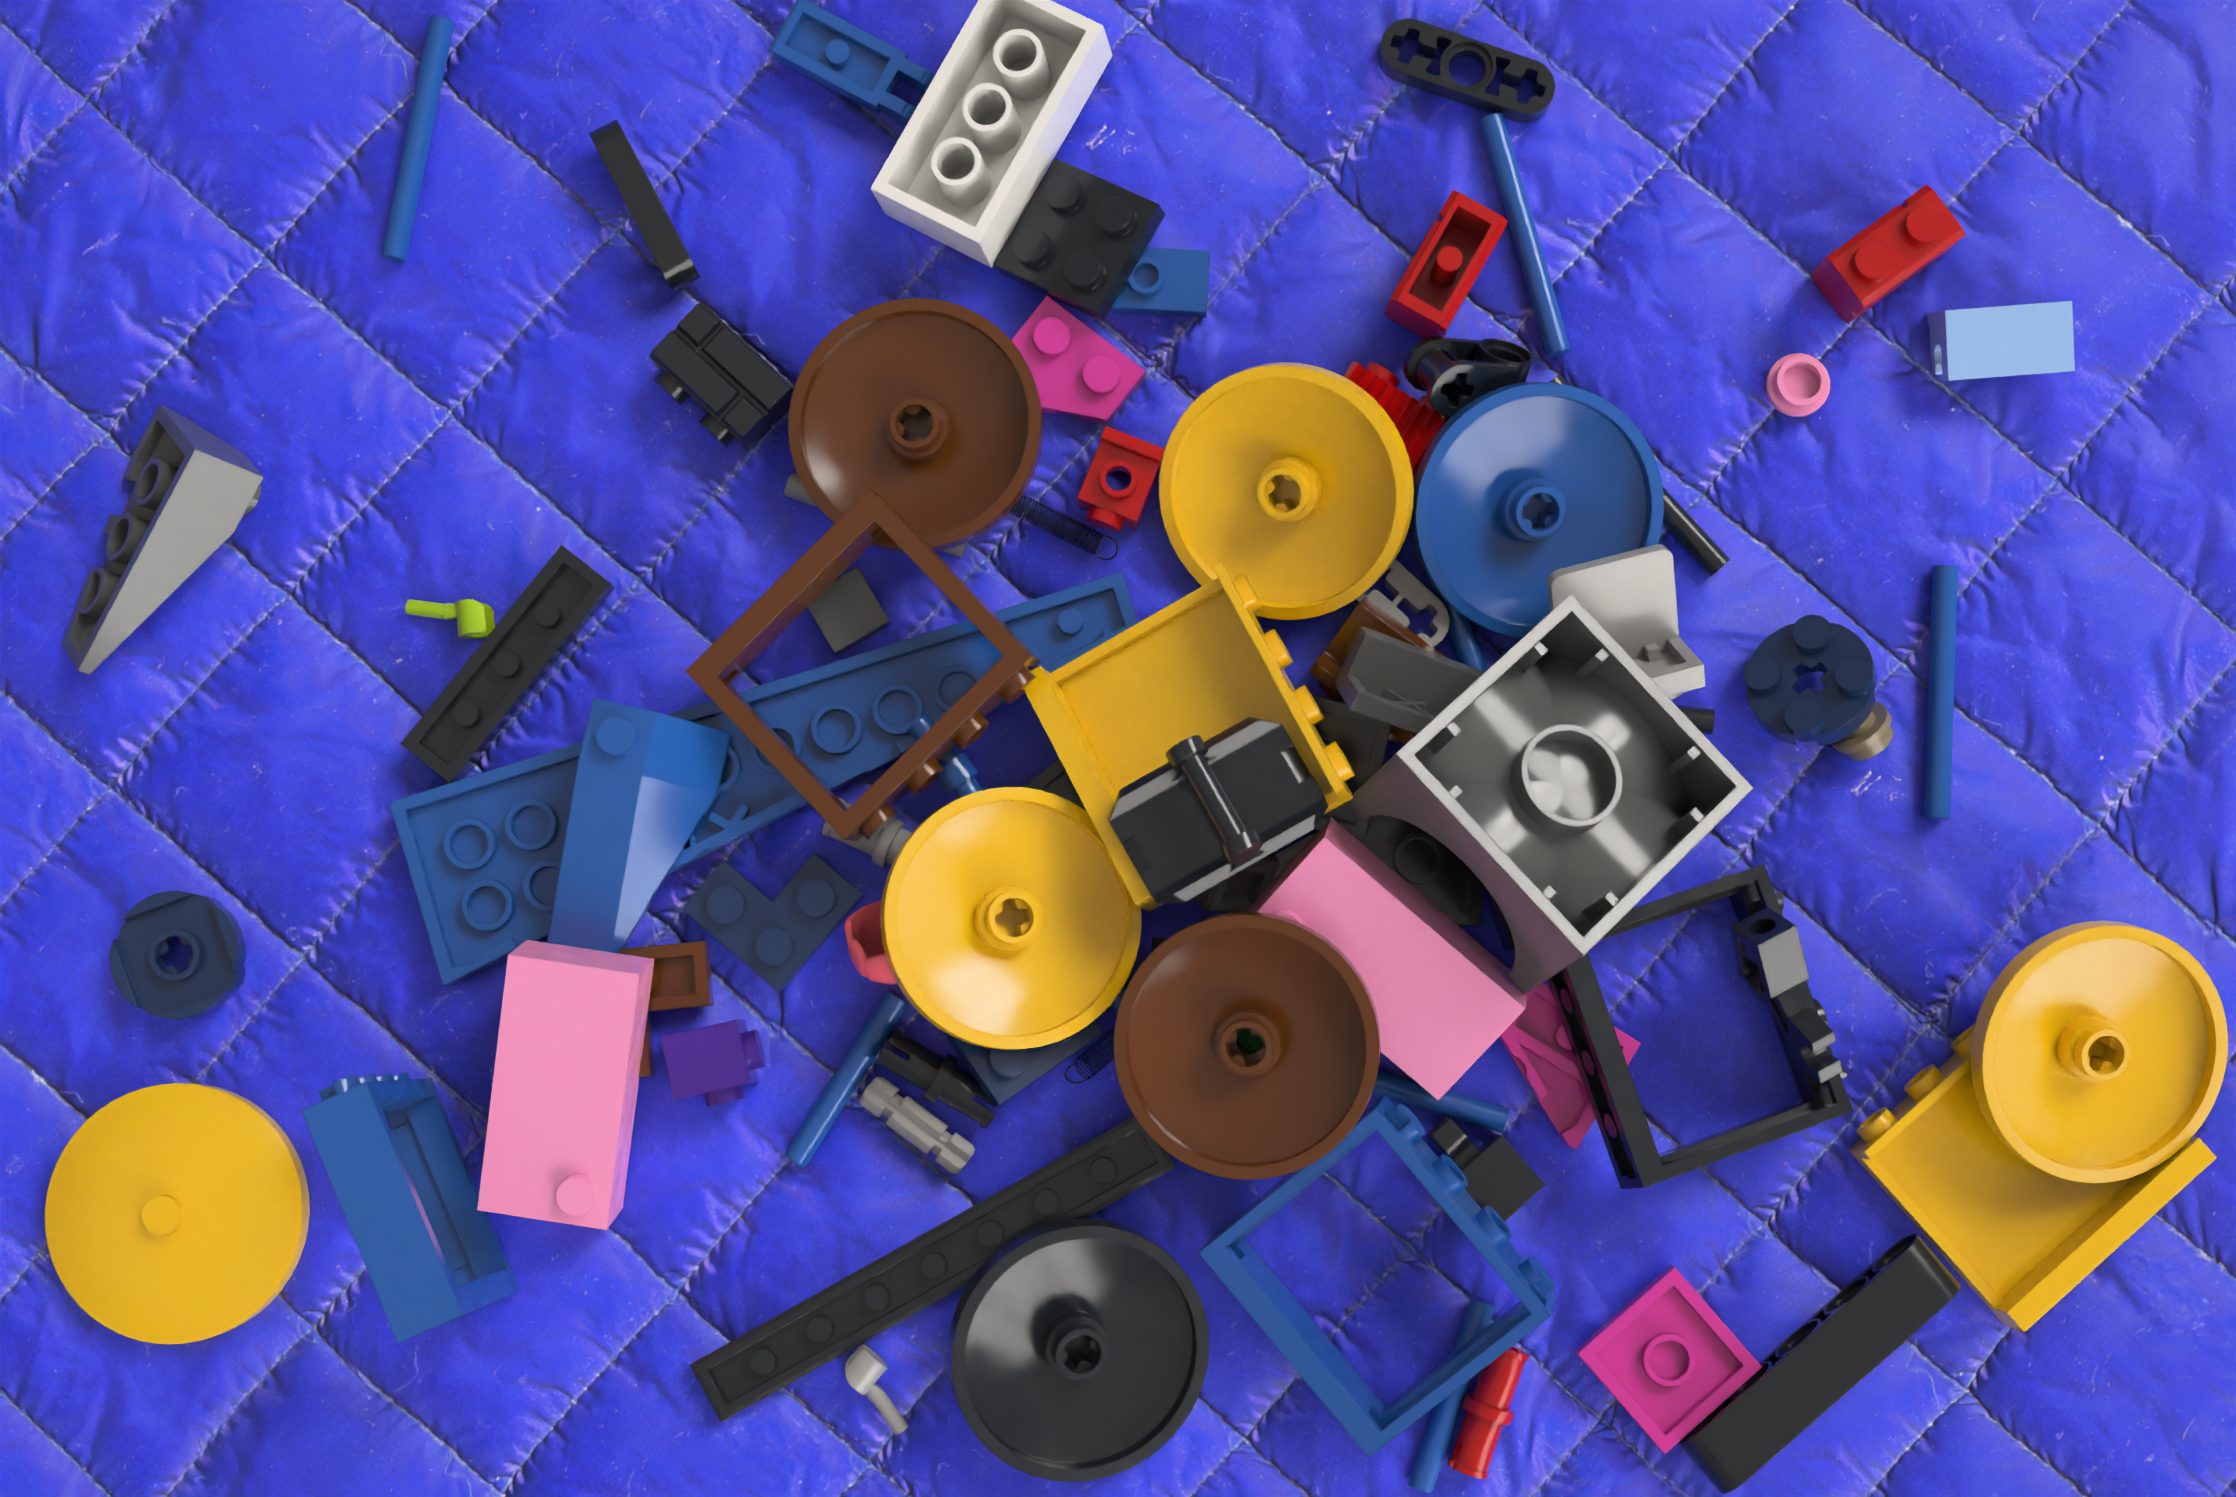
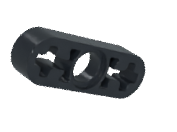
(1456, 45)
(644, 205)

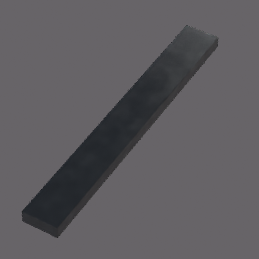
(925, 1268)

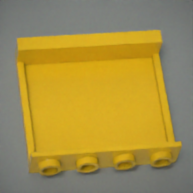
(1170, 679)
(1988, 1212)

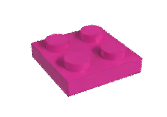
(1668, 1359)

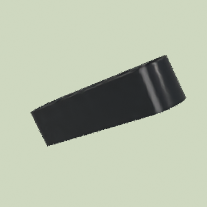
(1821, 1362)

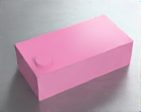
(1430, 982)
(565, 1084)

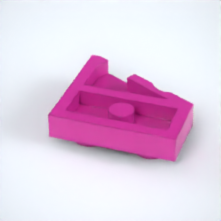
(1075, 365)
(1549, 1066)

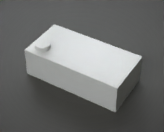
(992, 123)

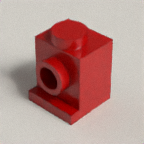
(1128, 454)

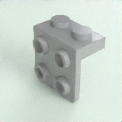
(1637, 606)

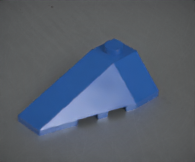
(631, 811)

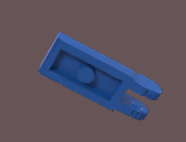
(847, 60)

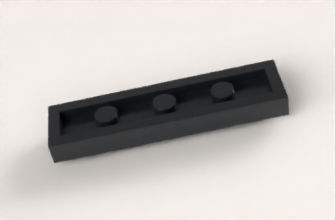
(507, 665)

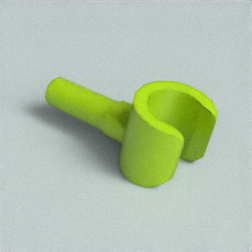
(473, 618)

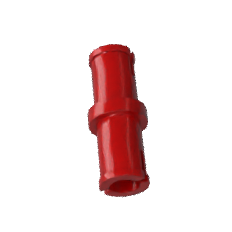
(1487, 1413)

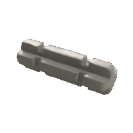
(917, 1124)

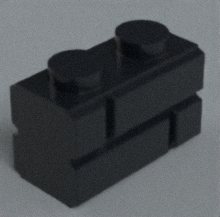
(722, 377)

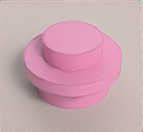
(1797, 385)

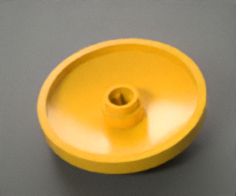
(1289, 484)
(1008, 919)
(2099, 1051)
(177, 1213)

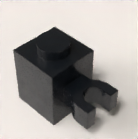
(1493, 1170)

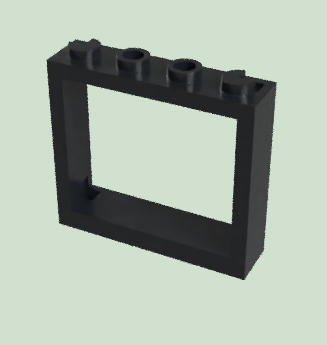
(1608, 1076)

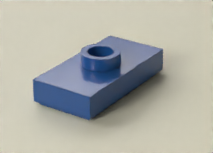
(1167, 284)

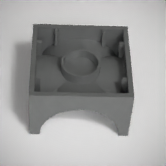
(1560, 787)

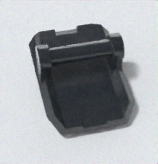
(1216, 808)

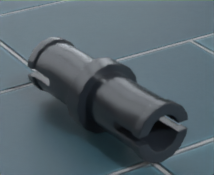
(937, 1076)

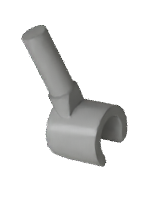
(862, 1372)

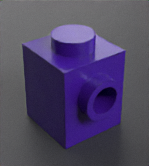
(713, 1061)

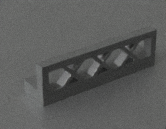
(1400, 681)

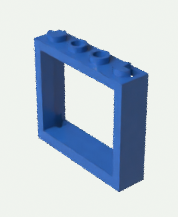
(409, 1200)
(1309, 1348)

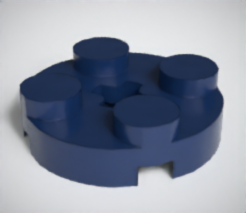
(1806, 647)
(146, 937)

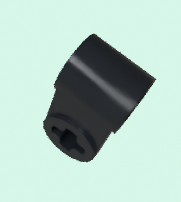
(1463, 369)

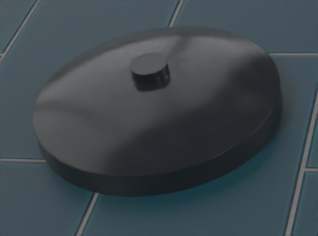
(1078, 1350)

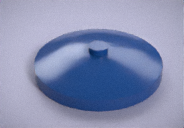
(1525, 489)

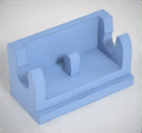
(2002, 341)

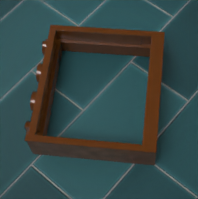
(791, 596)

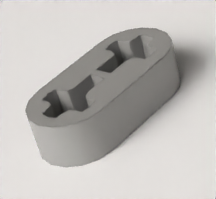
(1415, 597)

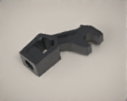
(1772, 967)

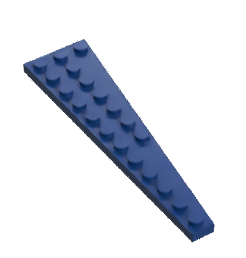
(494, 842)

